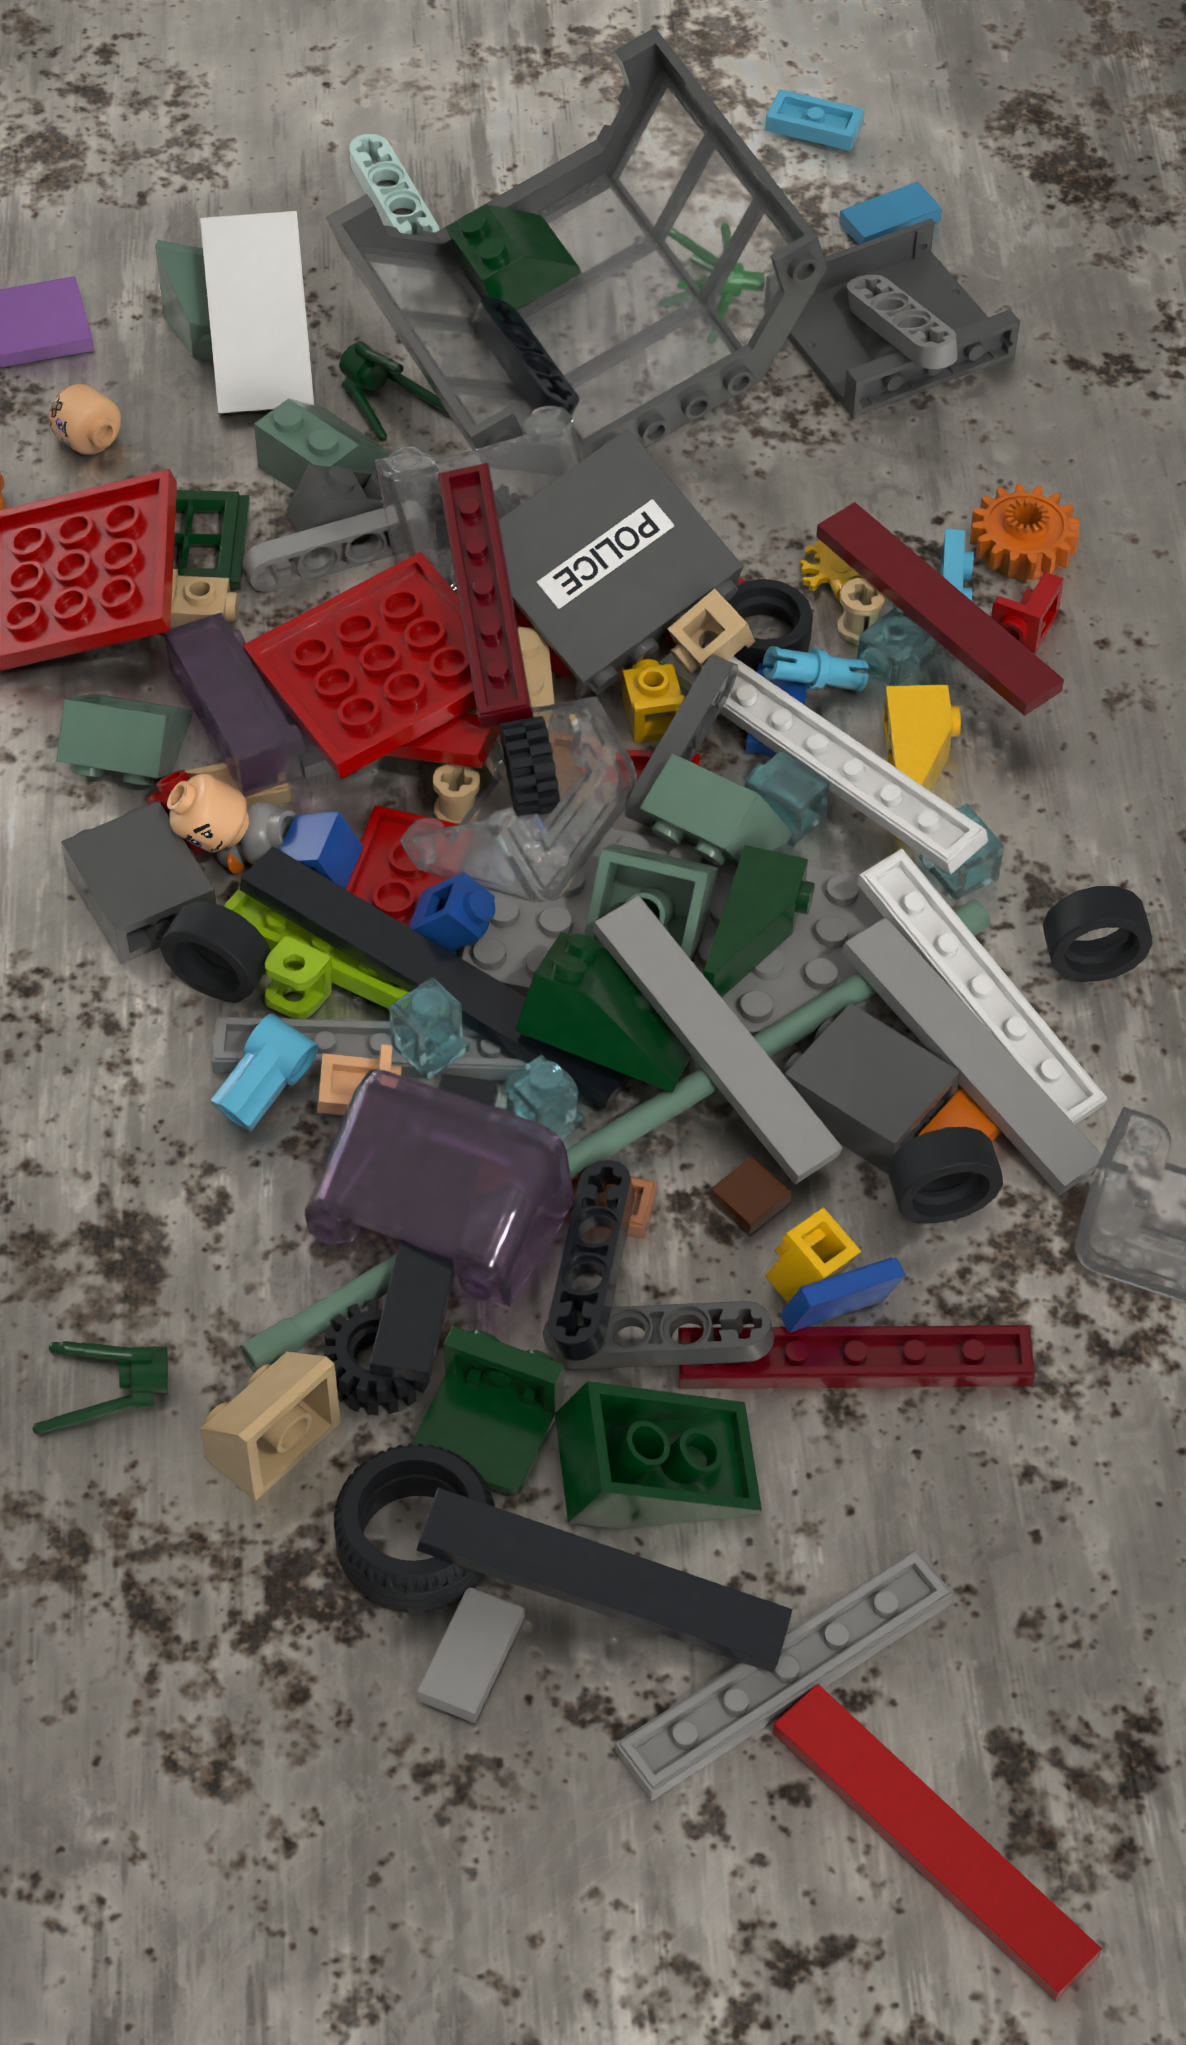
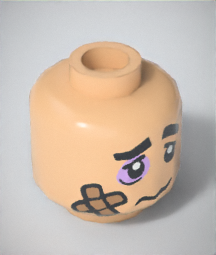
(82, 417)
(208, 813)

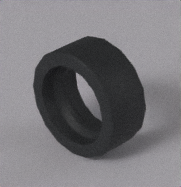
(776, 600)
(1090, 911)
(215, 951)
(945, 1175)

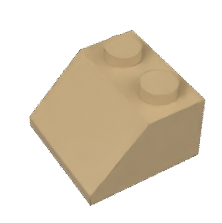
(273, 1421)

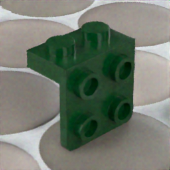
(493, 1406)

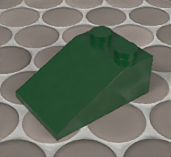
(597, 1012)
(654, 1458)

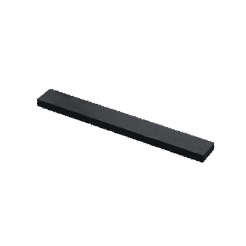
(411, 960)

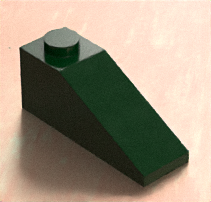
(757, 914)

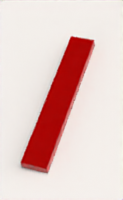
(937, 1842)

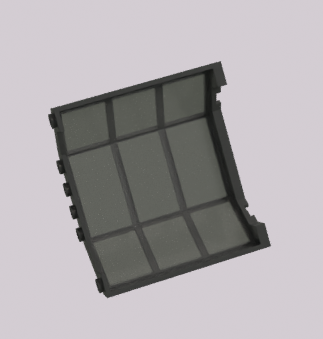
(681, 257)

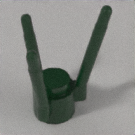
(370, 370)
(140, 1368)

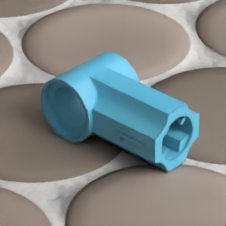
(271, 1060)

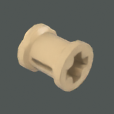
(859, 611)
(456, 791)

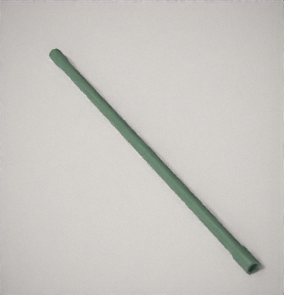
(295, 1332)

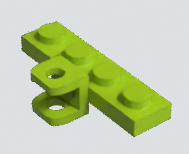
(308, 964)

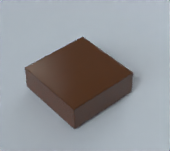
(750, 1195)

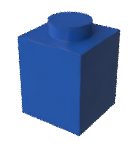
(324, 845)

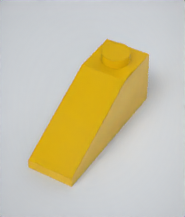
(919, 730)

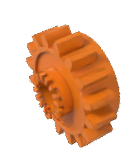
(1024, 533)

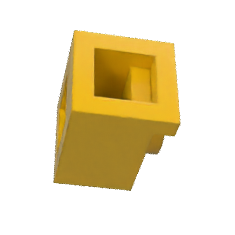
(650, 690)
(811, 1254)

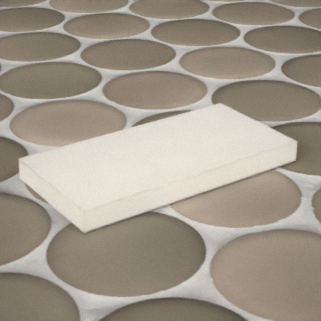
(256, 311)

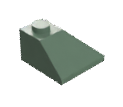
(185, 296)

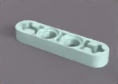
(392, 197)

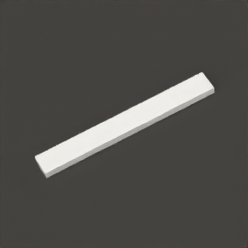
(850, 768)

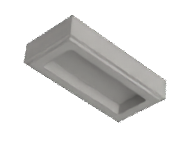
(471, 1654)

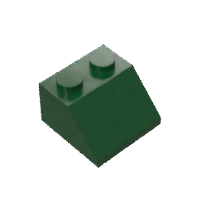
(511, 254)

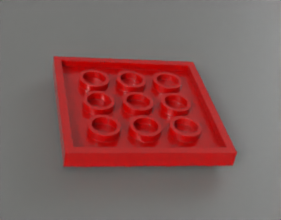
(86, 569)
(371, 665)

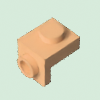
(343, 1074)

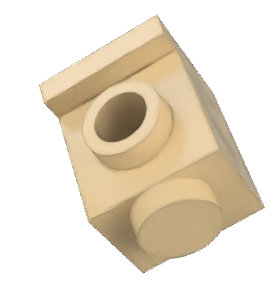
(202, 597)
(709, 619)

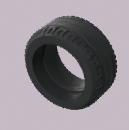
(390, 1477)

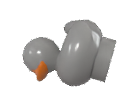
(266, 829)

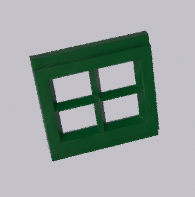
(229, 541)

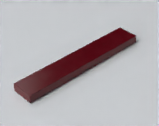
(485, 596)
(940, 609)
(874, 1358)

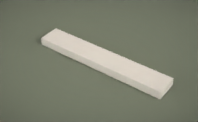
(962, 962)

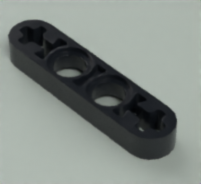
(523, 356)
(588, 1258)

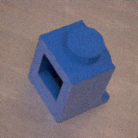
(454, 912)

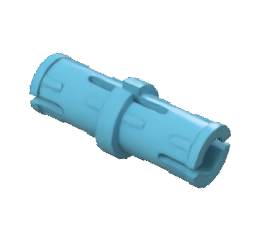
(815, 669)

